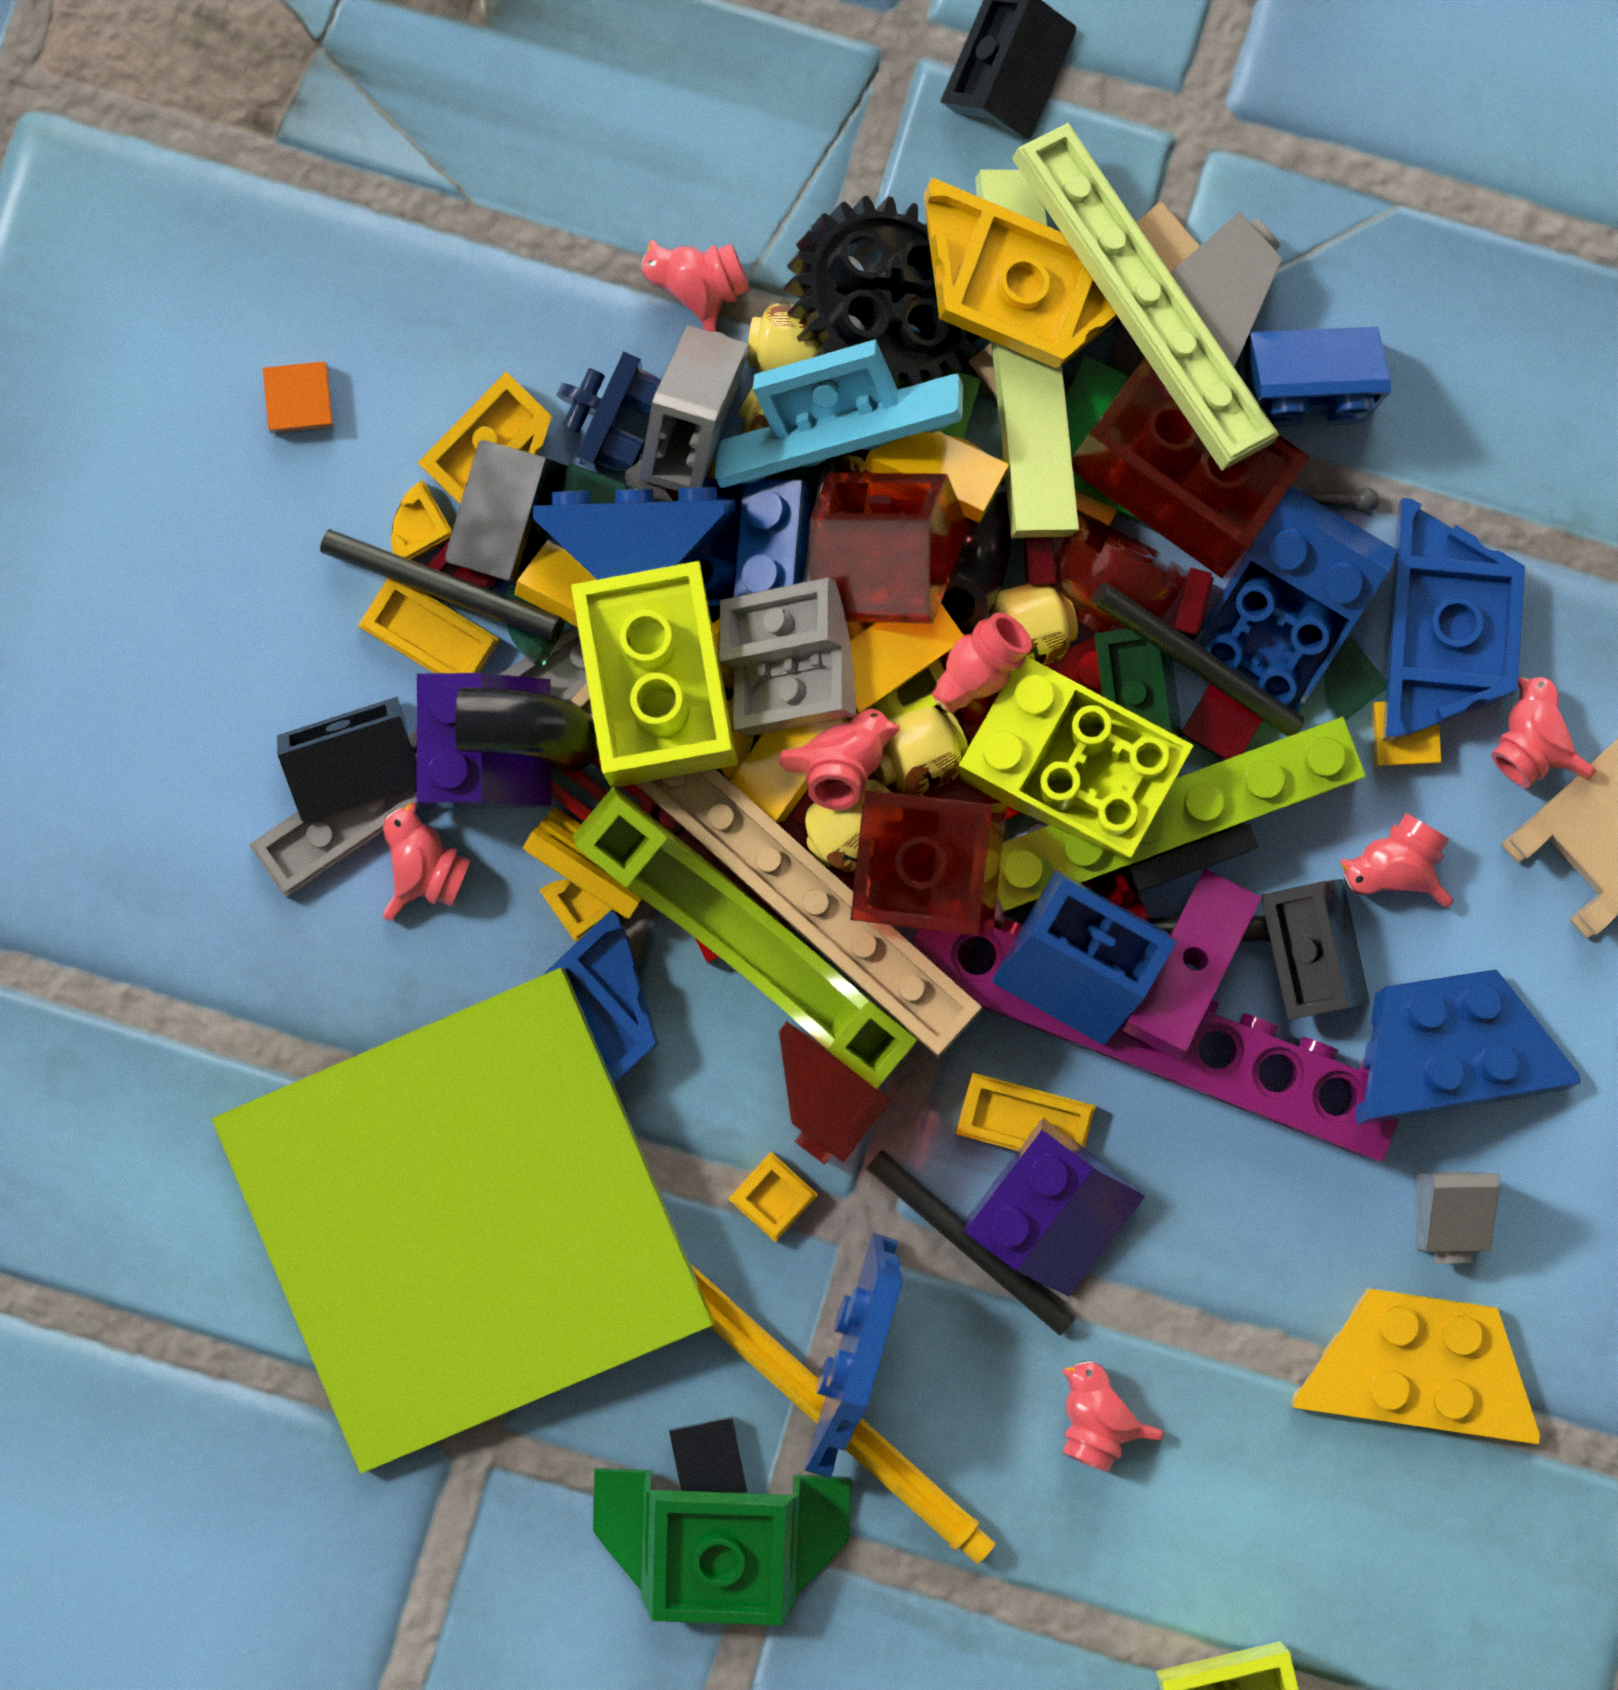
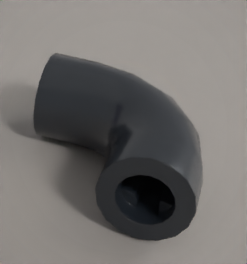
(980, 566)
(525, 726)

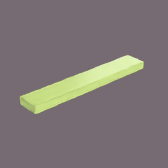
(1145, 296)
(1031, 406)

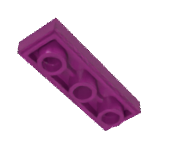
(1206, 939)

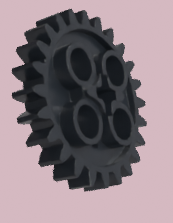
(881, 297)

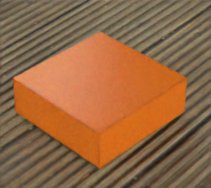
(298, 397)

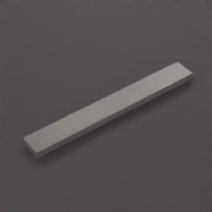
(302, 851)

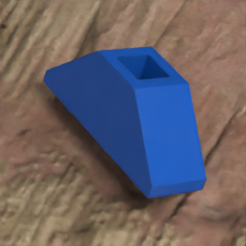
(634, 530)

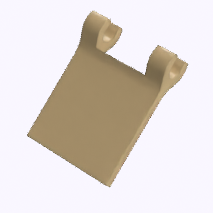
(1584, 829)

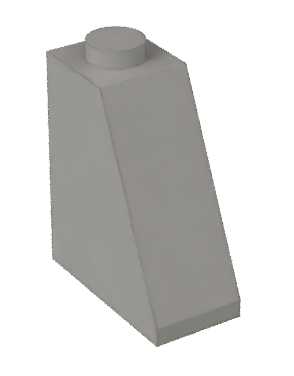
(1230, 280)
(692, 409)

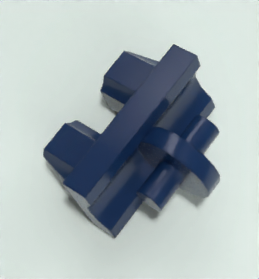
(603, 441)

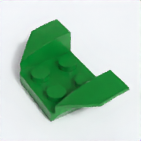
(720, 1551)

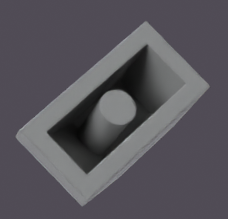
(1455, 1213)

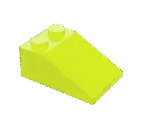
(653, 675)

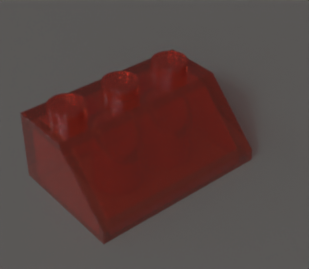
(1165, 476)

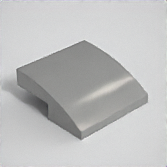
(788, 657)

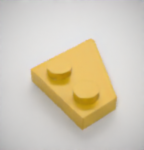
(502, 416)

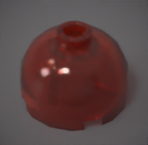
(1122, 561)

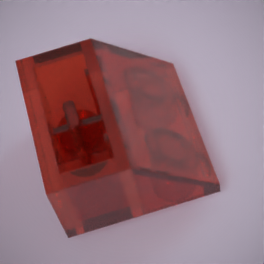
(887, 543)

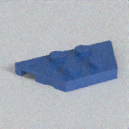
(1449, 624)
(611, 994)
(1455, 1048)
(852, 1372)

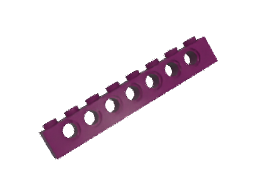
(1233, 1084)

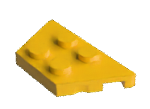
(1010, 277)
(1422, 1367)

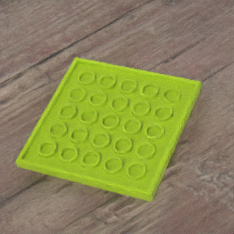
(462, 1220)

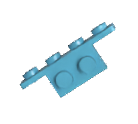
(832, 409)

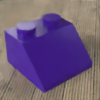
(473, 778)
(1053, 1209)

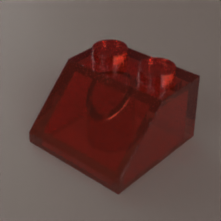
(928, 862)
(826, 1098)

